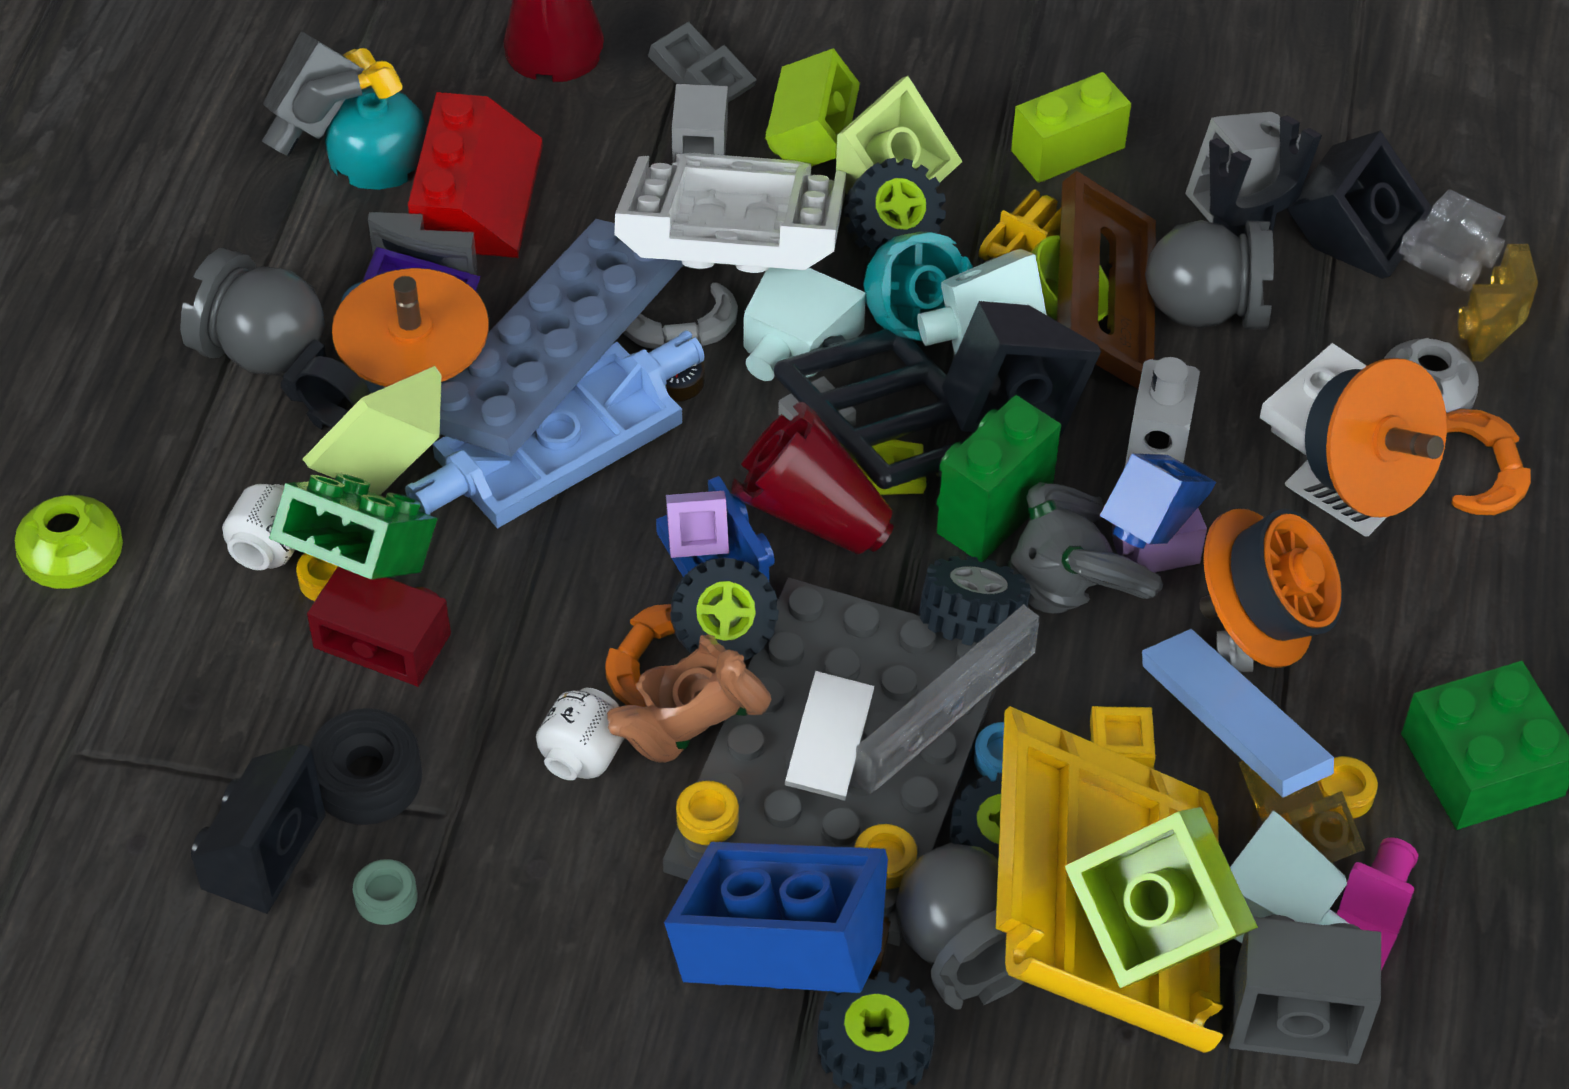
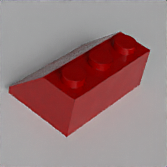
(476, 172)

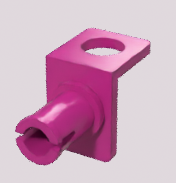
(1378, 894)

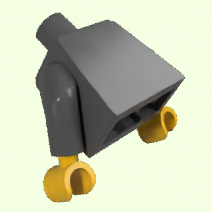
(315, 86)

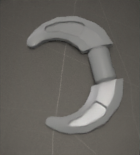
(709, 330)

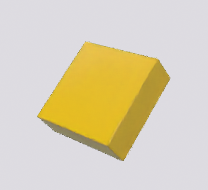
(1125, 732)

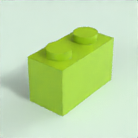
(812, 107)
(1070, 127)

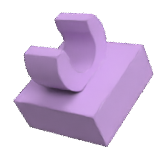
(697, 524)

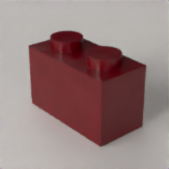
(380, 624)

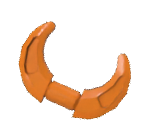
(1513, 479)
(622, 663)

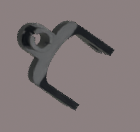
(1279, 195)

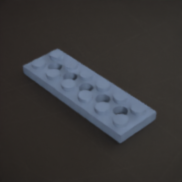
(551, 340)

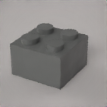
(1305, 989)

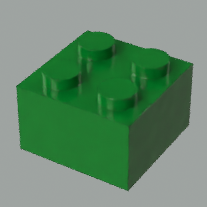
(1488, 744)

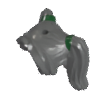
(1067, 553)

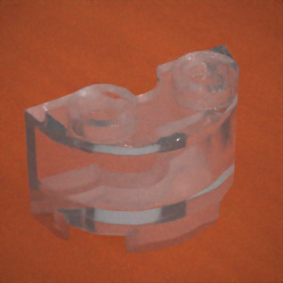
(1455, 240)

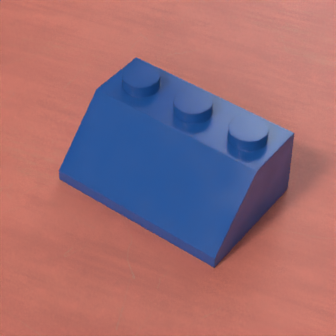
(781, 916)

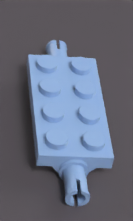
(598, 422)

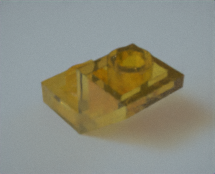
(1499, 307)
(1318, 818)

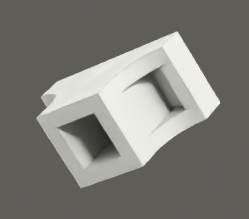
(1290, 405)

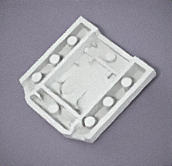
(731, 212)

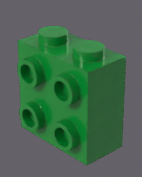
(991, 475)
(354, 526)

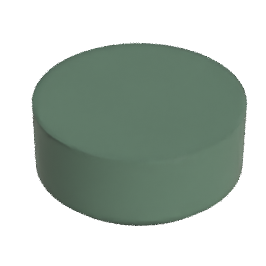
(385, 891)

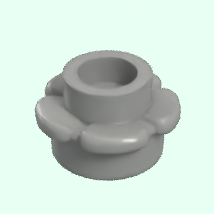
(1232, 652)

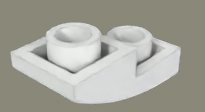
(829, 735)

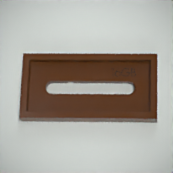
(1131, 235)

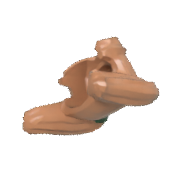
(687, 700)

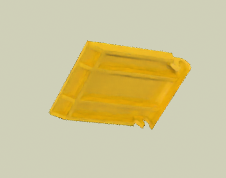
(1057, 806)

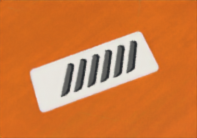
(1309, 487)

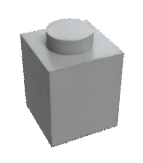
(700, 119)

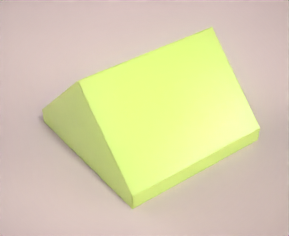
(897, 128)
(383, 432)

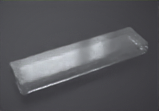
(946, 699)

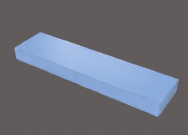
(1238, 713)

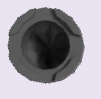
(1208, 274)
(251, 314)
(950, 922)

